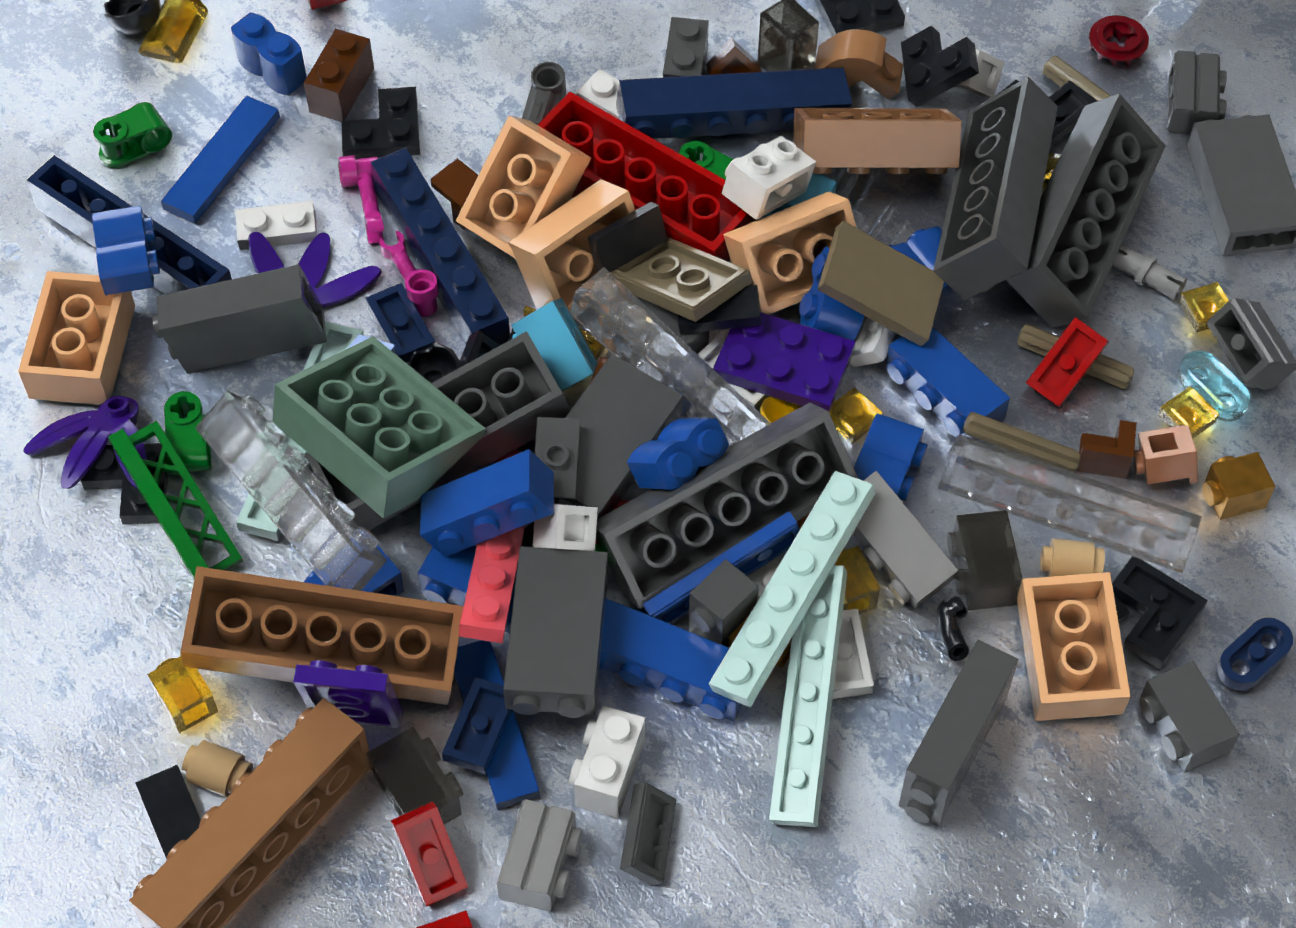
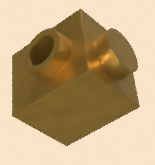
(1238, 485)

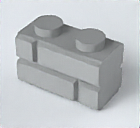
(538, 854)

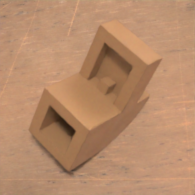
(863, 59)

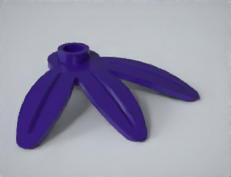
(314, 265)
(96, 426)

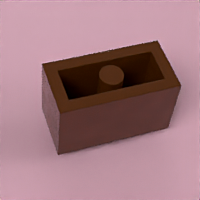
(339, 75)

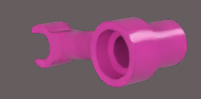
(359, 173)
(420, 284)

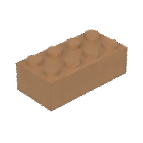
(878, 139)

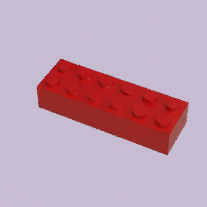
(651, 172)

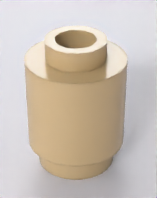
(1071, 558)
(214, 767)

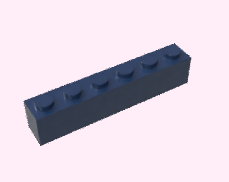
(727, 101)
(73, 197)
(438, 247)

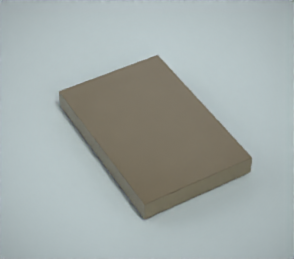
(682, 279)
(881, 283)

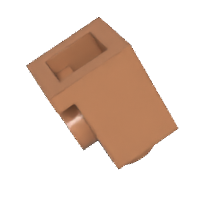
(1166, 455)

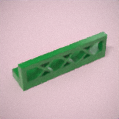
(159, 502)

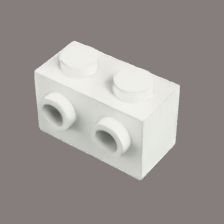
(768, 177)
(609, 761)

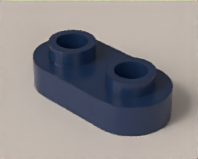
(1252, 656)

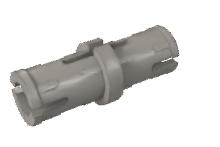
(1149, 272)

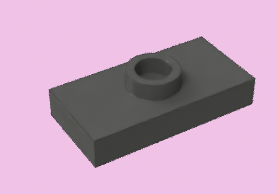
(559, 449)
(648, 834)

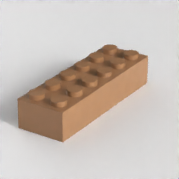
(272, 624)
(257, 824)

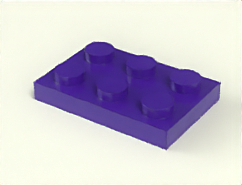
(786, 361)
(359, 693)

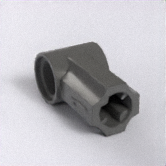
(546, 91)

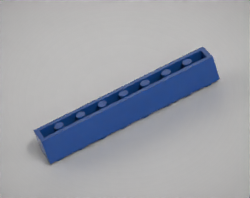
(632, 642)

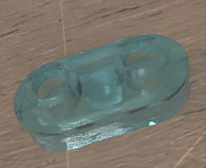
(1216, 386)

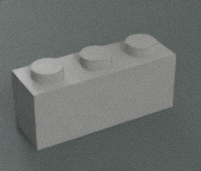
(901, 547)

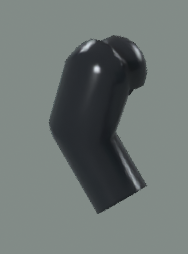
(949, 631)

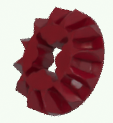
(1123, 29)

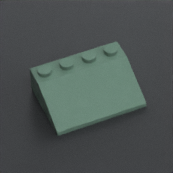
(374, 424)

